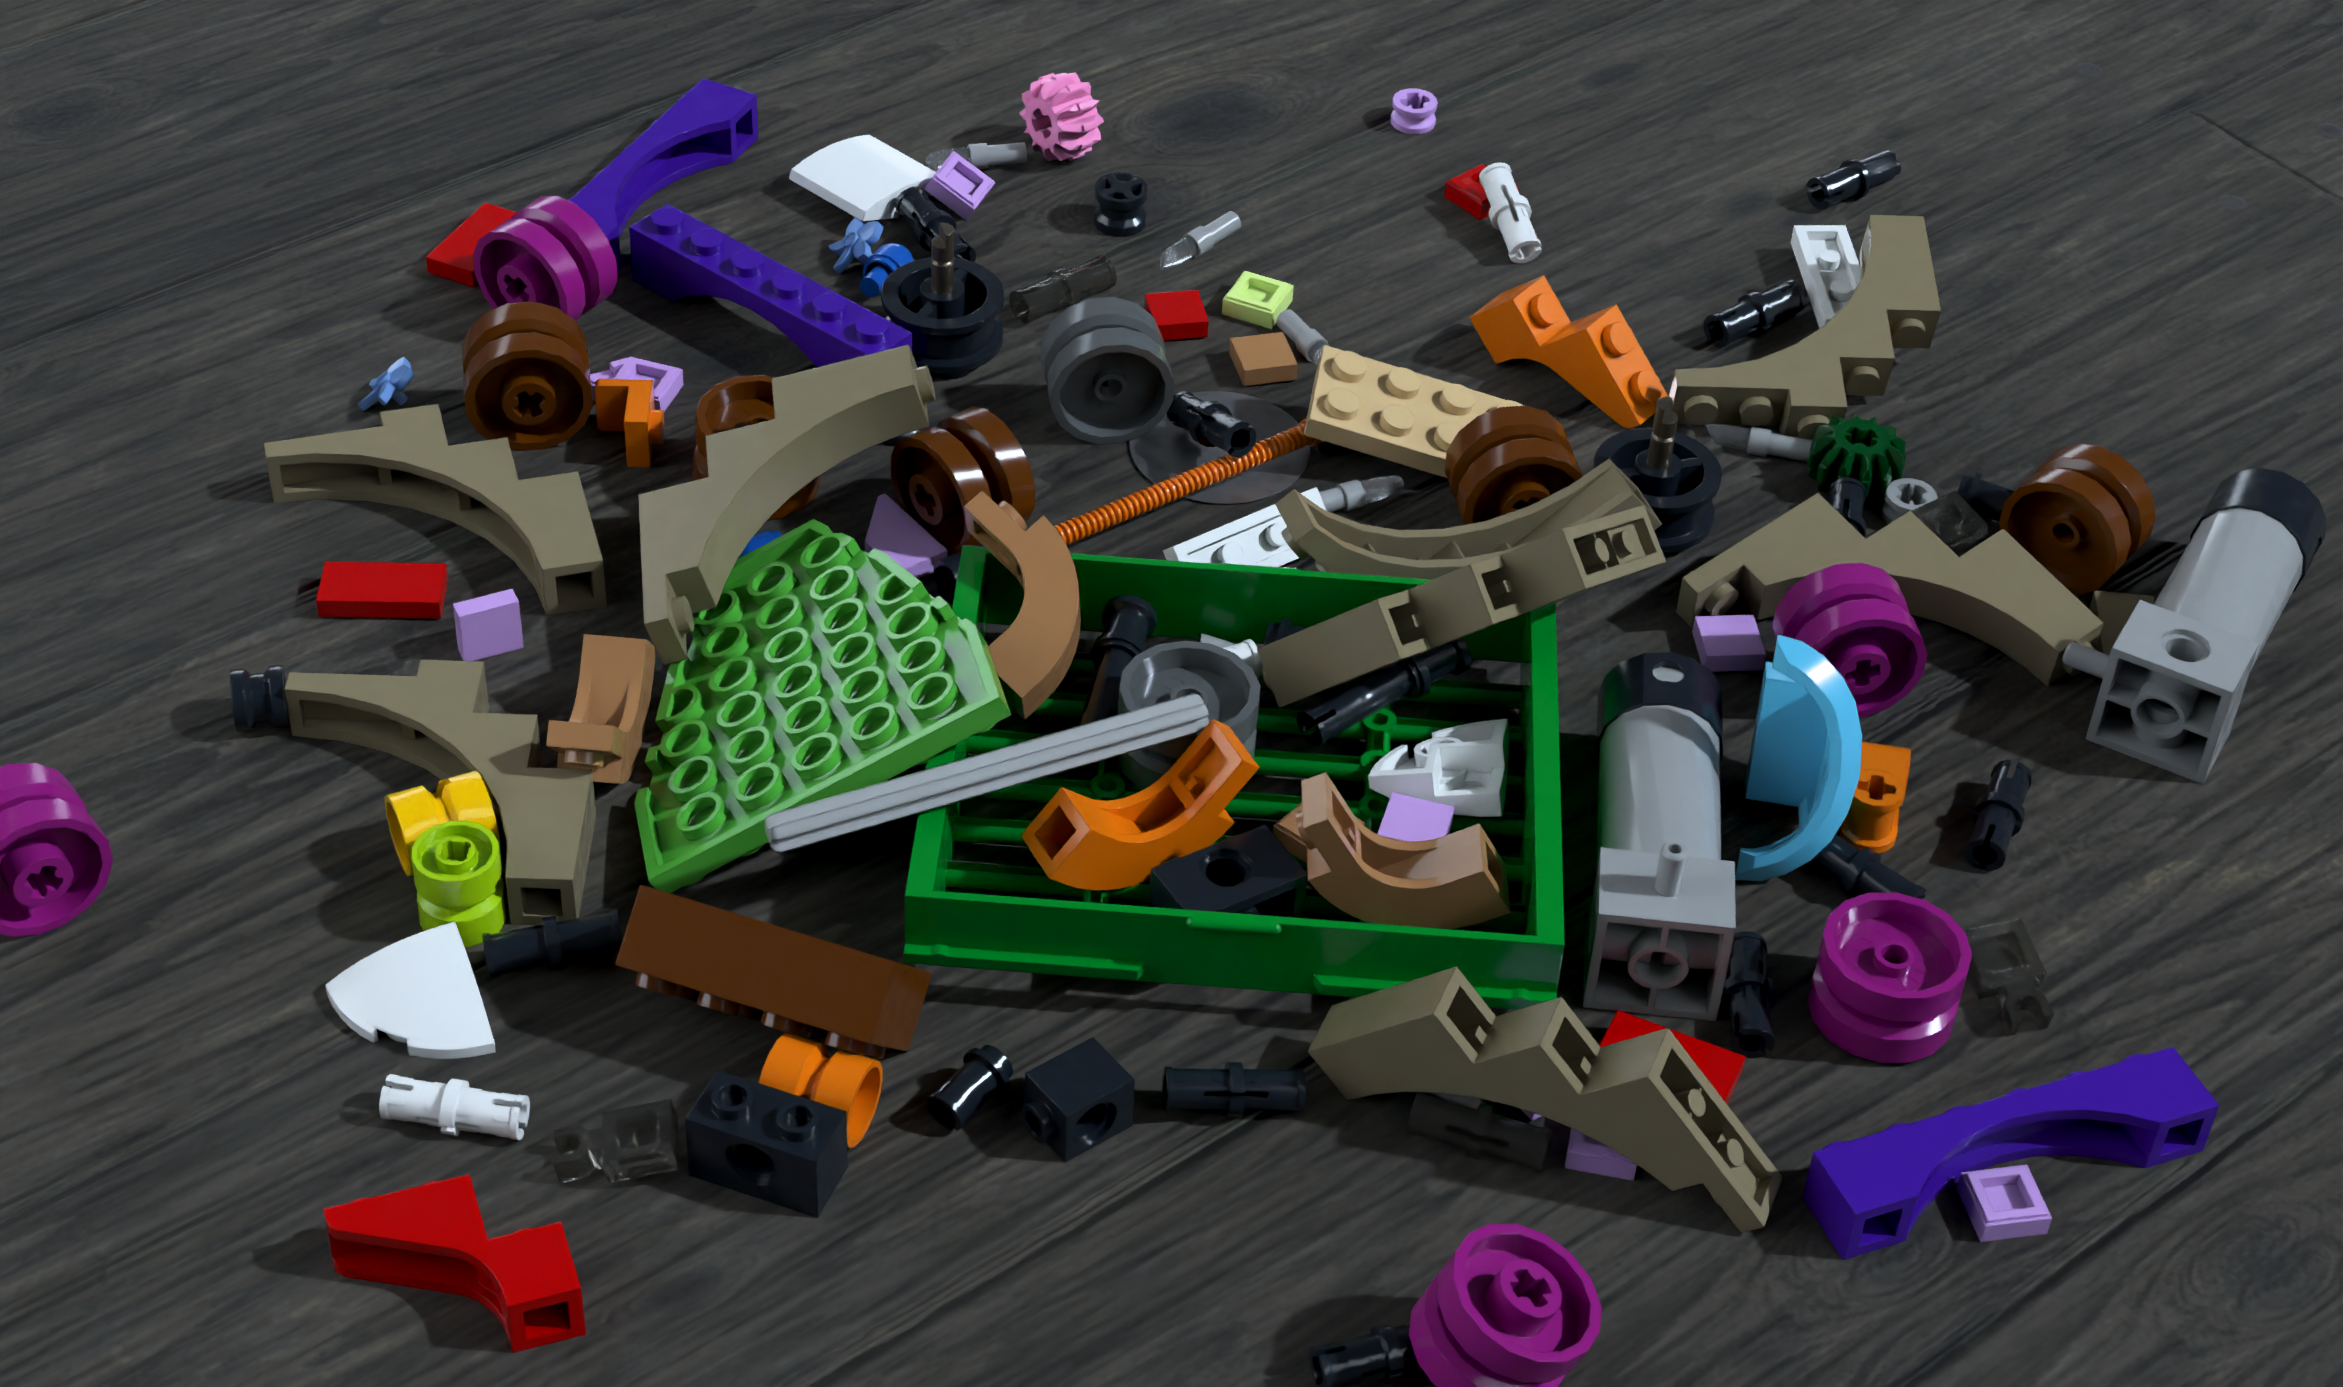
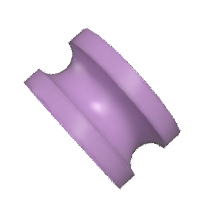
(1414, 111)

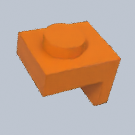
(630, 408)

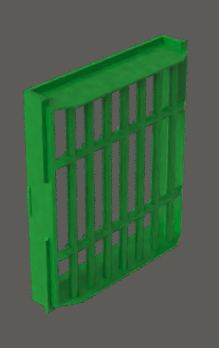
(1238, 948)

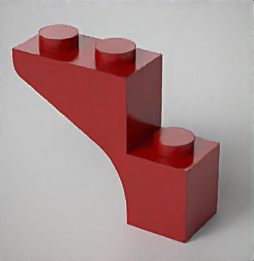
(439, 1243)

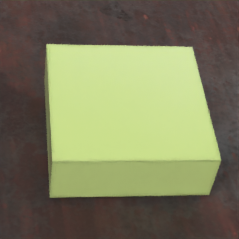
(1257, 299)

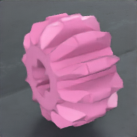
(1061, 116)

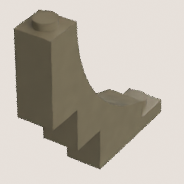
(702, 526)
(1987, 592)
(1459, 604)
(1629, 1095)

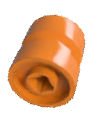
(839, 1081)

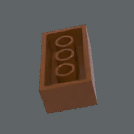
(765, 967)

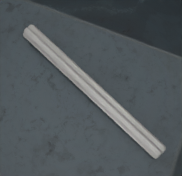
(985, 773)

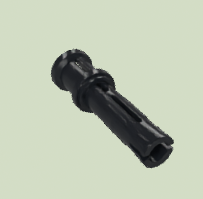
(1127, 626)
(1381, 688)

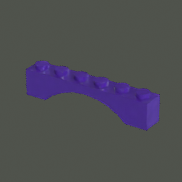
(699, 132)
(689, 258)
(2126, 1112)

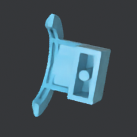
(1801, 756)

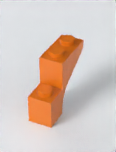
(1591, 354)

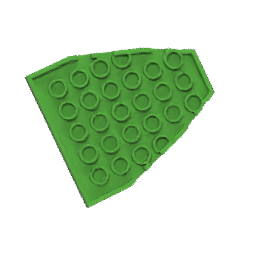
(803, 688)

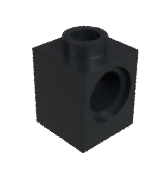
(1078, 1100)

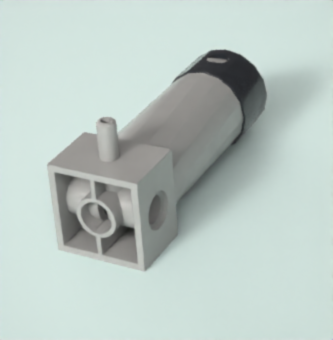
(2188, 657)
(1660, 890)

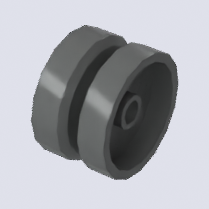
(1106, 370)
(1182, 669)

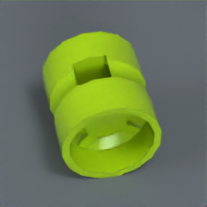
(459, 879)

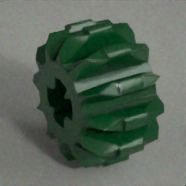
(1857, 451)

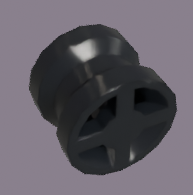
(1120, 204)
(259, 698)

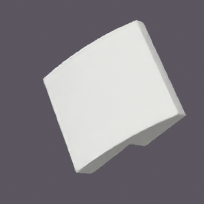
(861, 176)

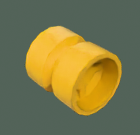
(417, 810)

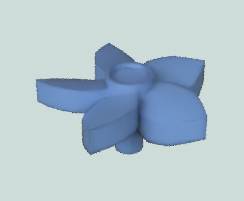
(856, 243)
(389, 385)

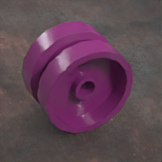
(547, 257)
(1861, 627)
(49, 851)
(1889, 977)
(1505, 1312)

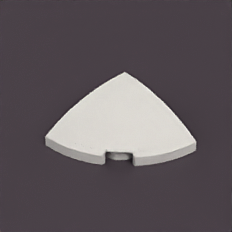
(1455, 768)
(417, 995)

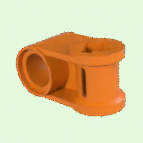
(1877, 798)

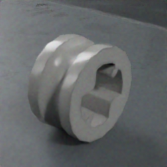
(1904, 496)

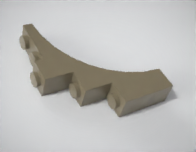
(1848, 356)
(474, 484)
(1427, 554)
(446, 728)

